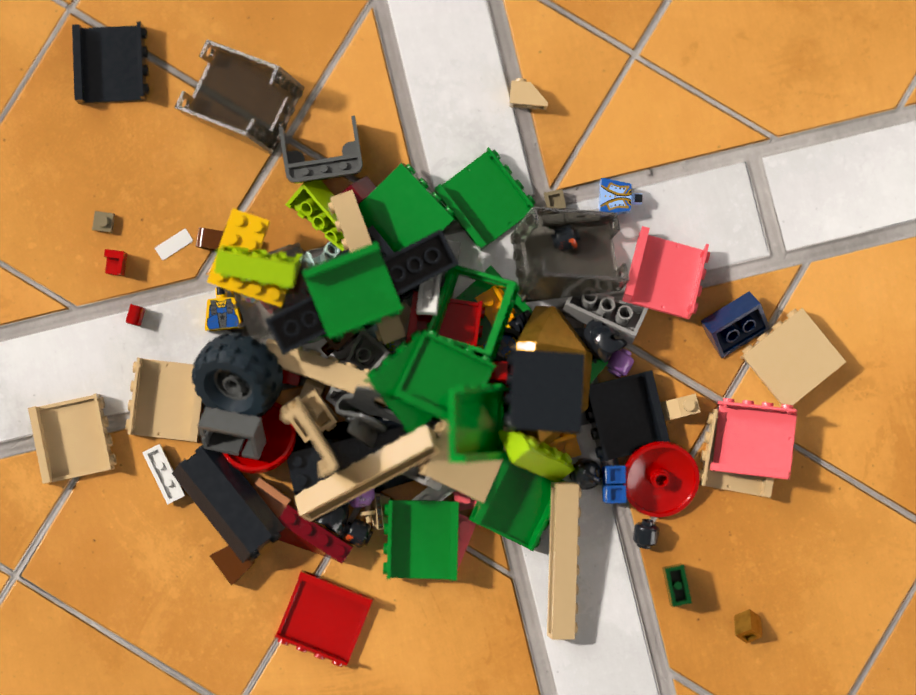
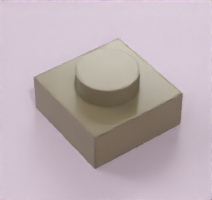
(555, 199)
(103, 222)

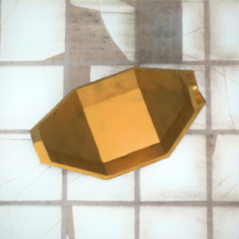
(552, 332)

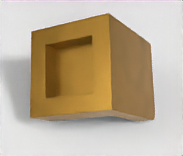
(748, 626)

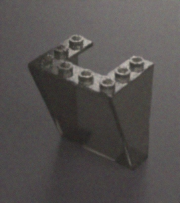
(242, 97)
(553, 274)

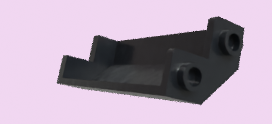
(229, 502)

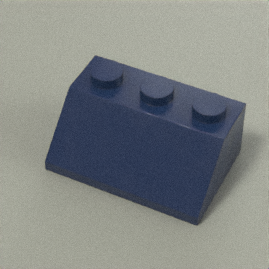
(735, 324)

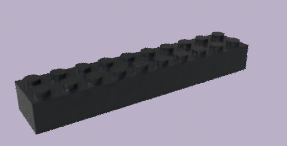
(406, 270)

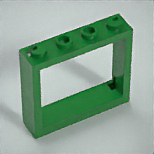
(503, 314)

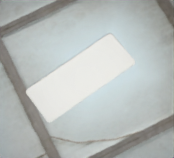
(173, 244)

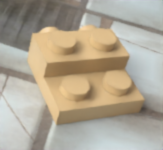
(320, 412)

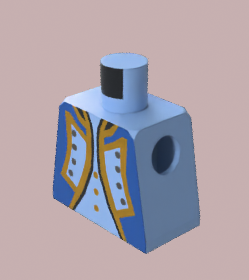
(617, 196)

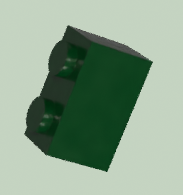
(677, 585)

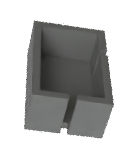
(228, 431)

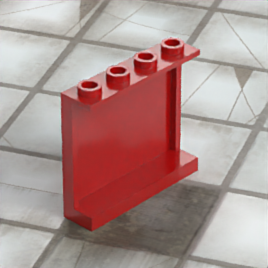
(459, 322)
(324, 618)

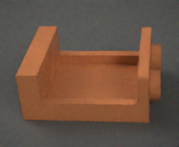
(274, 498)

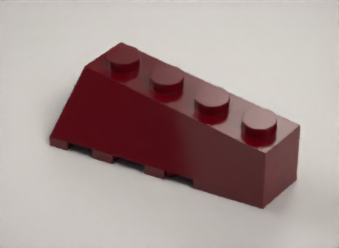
(312, 536)

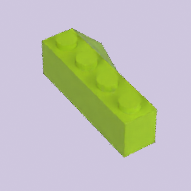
(312, 203)
(258, 266)
(536, 456)

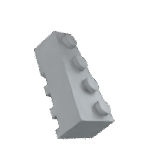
(612, 312)
(365, 354)

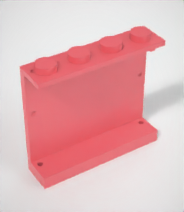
(666, 275)
(754, 439)

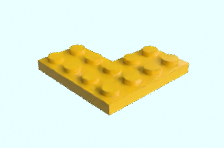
(247, 232)

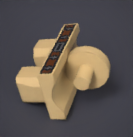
(374, 512)

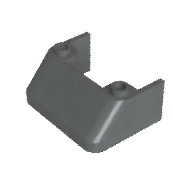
(303, 171)

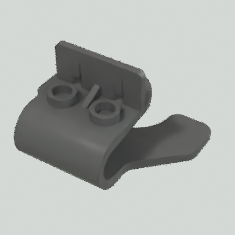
(357, 409)

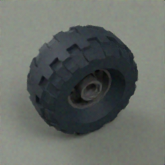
(237, 375)

